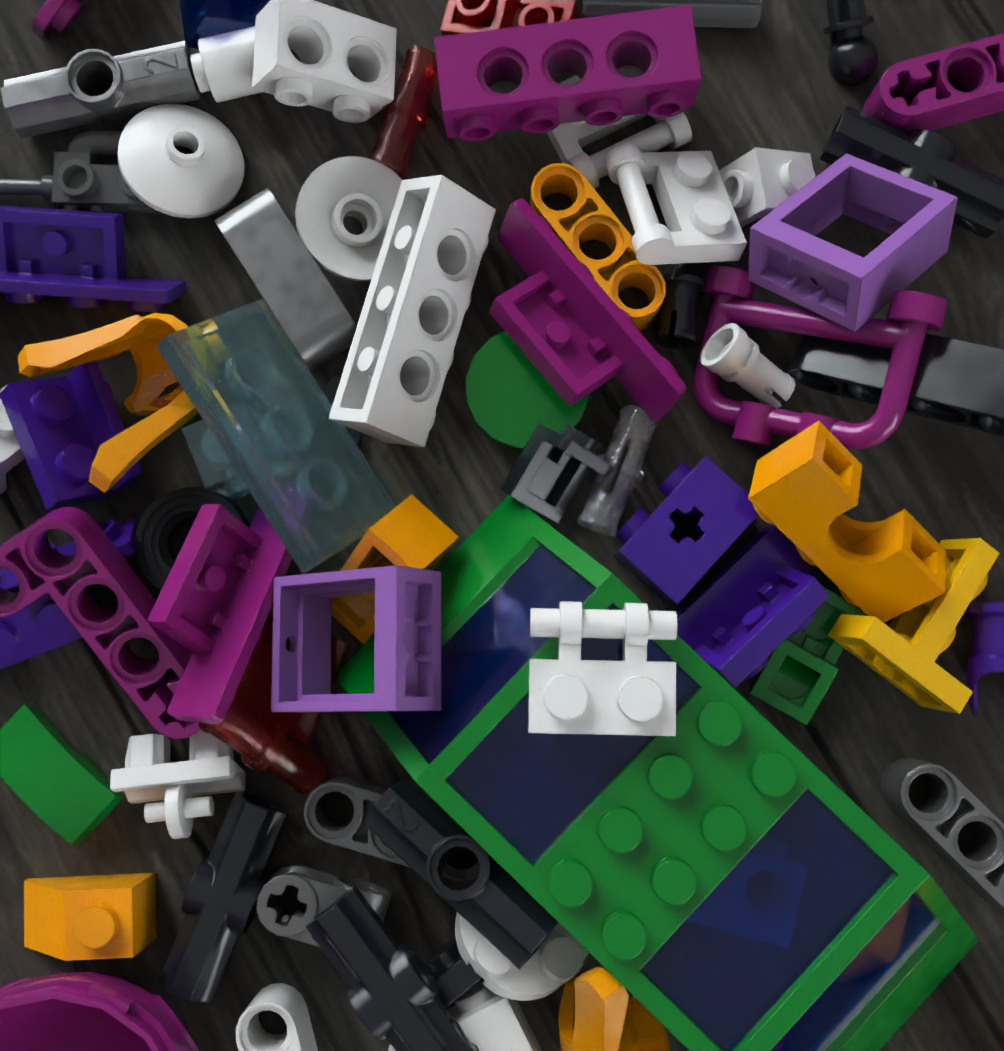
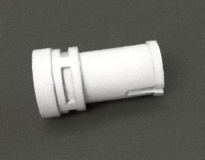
(738, 360)

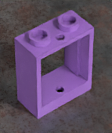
(849, 286)
(404, 640)

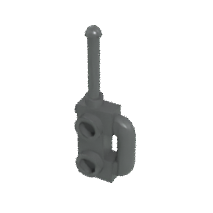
(80, 181)

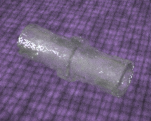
(605, 509)

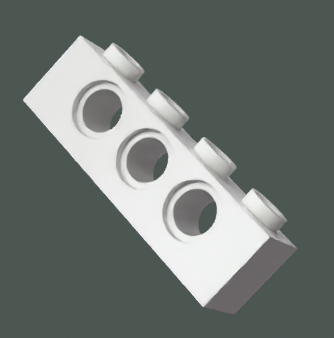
(413, 311)

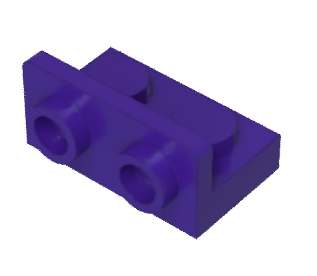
(60, 432)

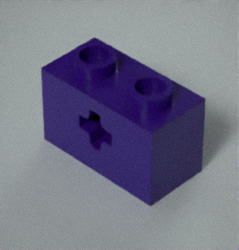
(719, 514)

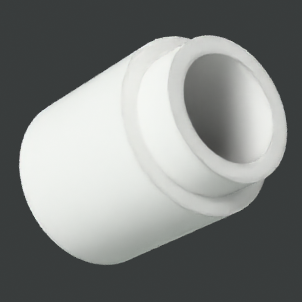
(225, 64)

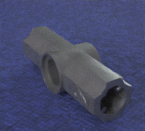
(67, 94)

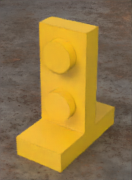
(912, 642)

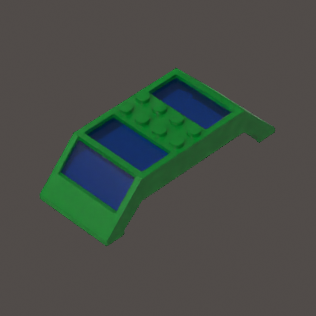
(688, 863)

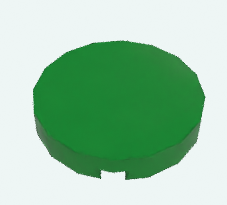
(513, 397)

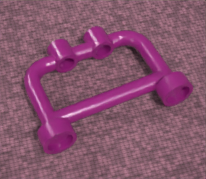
(755, 423)

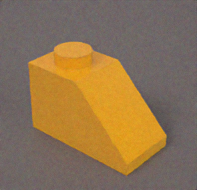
(403, 537)
(90, 915)

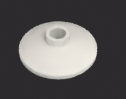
(176, 181)
(344, 189)

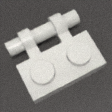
(602, 694)

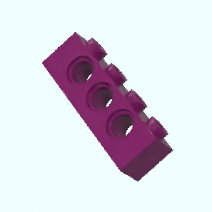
(592, 48)

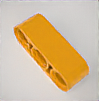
(593, 220)

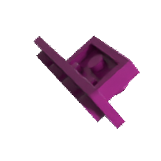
(571, 323)
(218, 606)

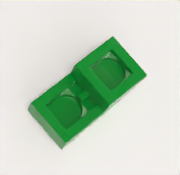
(804, 664)
(52, 778)

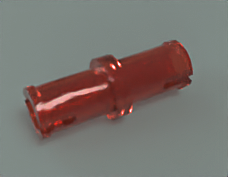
(407, 111)
(268, 747)

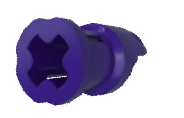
(987, 645)

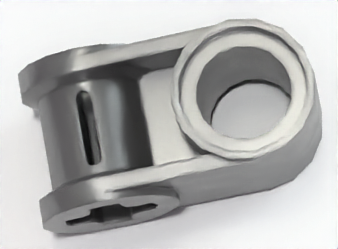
(316, 893)

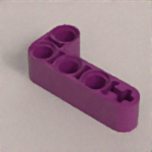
(927, 88)
(104, 629)

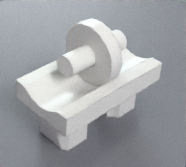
(152, 778)

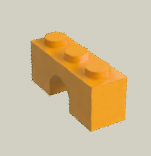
(877, 564)

